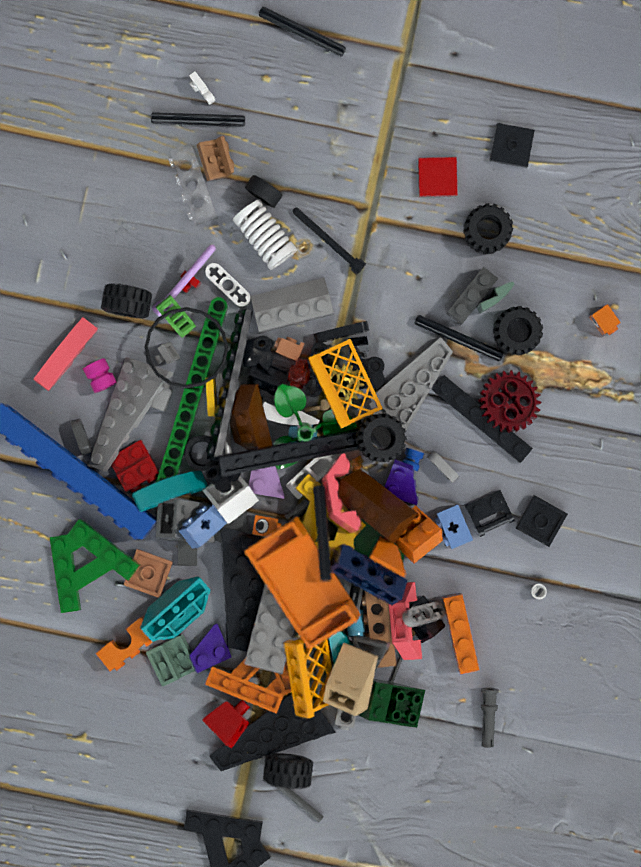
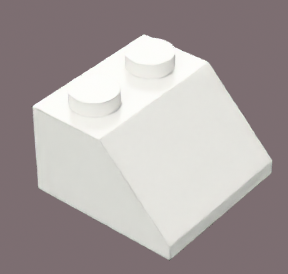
(233, 502)

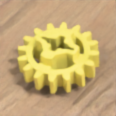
(351, 381)

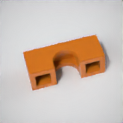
(114, 655)

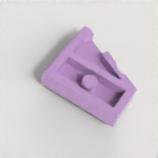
(266, 482)

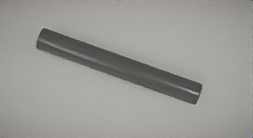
(301, 803)

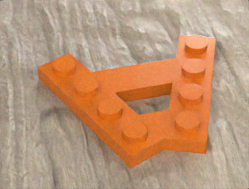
(239, 686)

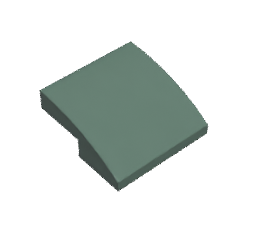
(498, 294)
(171, 660)

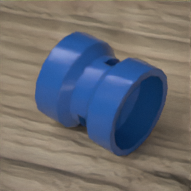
(413, 455)

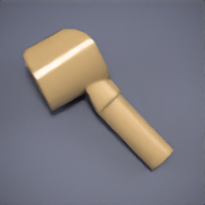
(324, 406)

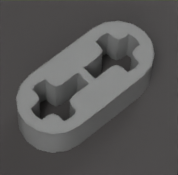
(443, 466)

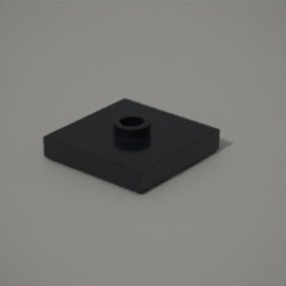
(512, 145)
(541, 521)

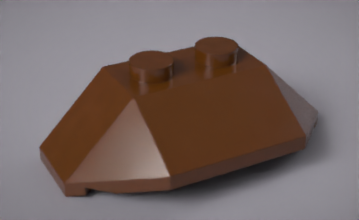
(249, 419)

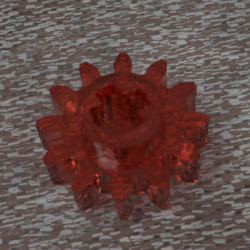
(299, 373)

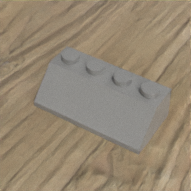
(292, 305)

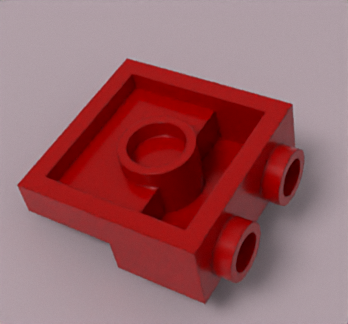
(135, 467)

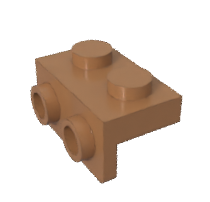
(215, 158)

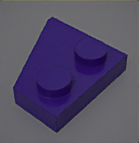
(402, 482)
(210, 650)

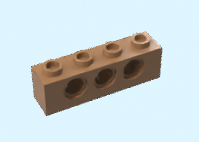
(383, 617)

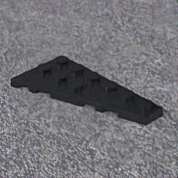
(241, 587)
(272, 734)

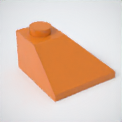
(388, 555)

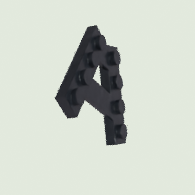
(216, 826)

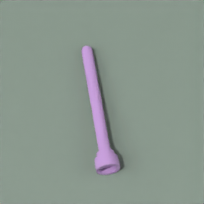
(187, 277)

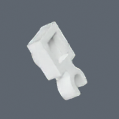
(198, 85)

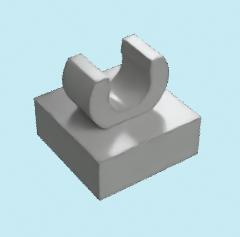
(167, 354)

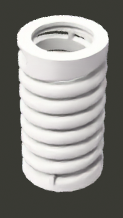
(255, 238)

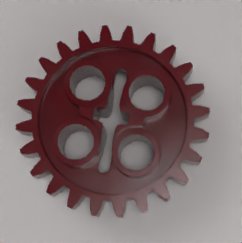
(522, 389)

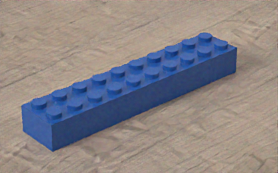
(75, 472)

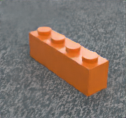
(460, 633)

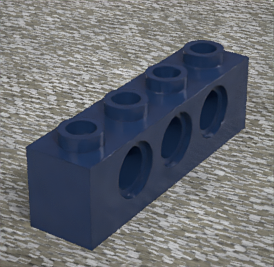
(368, 574)

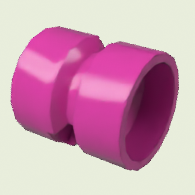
(99, 375)

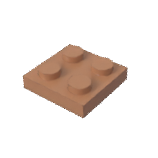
(151, 574)

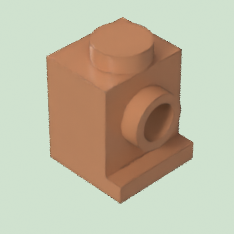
(288, 348)

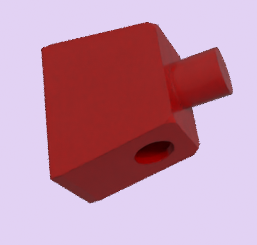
(228, 721)

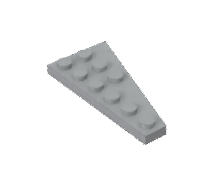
(408, 389)
(128, 405)

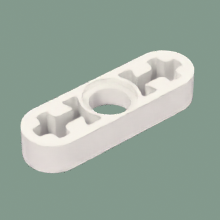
(221, 271)

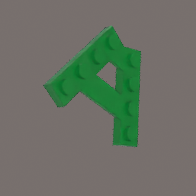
(108, 558)

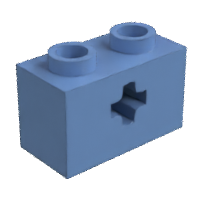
(212, 523)
(462, 534)

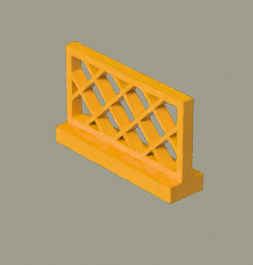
(328, 386)
(300, 676)

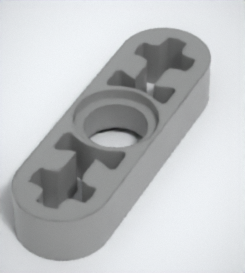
(428, 610)

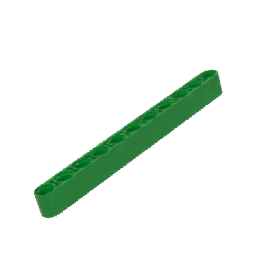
(184, 405)

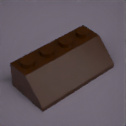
(375, 504)

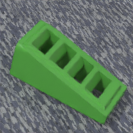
(184, 325)

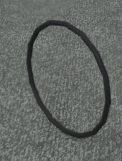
(178, 384)

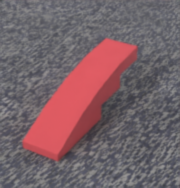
(65, 354)

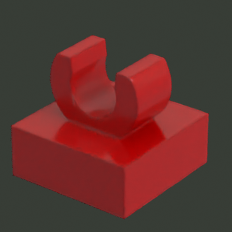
(193, 282)

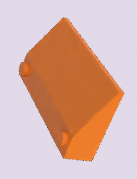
(291, 571)

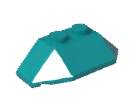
(176, 609)

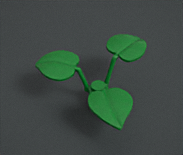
(292, 399)

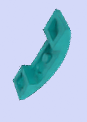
(168, 489)

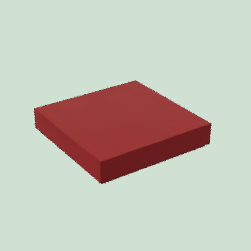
(437, 176)

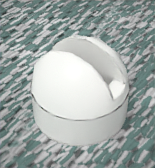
(536, 588)

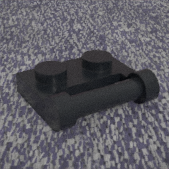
(486, 507)

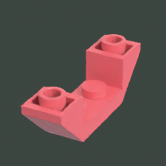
(346, 520)
(401, 633)

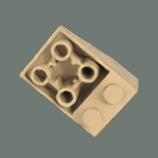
(351, 680)

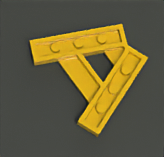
(342, 536)

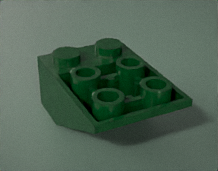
(394, 704)

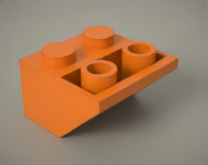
(419, 537)

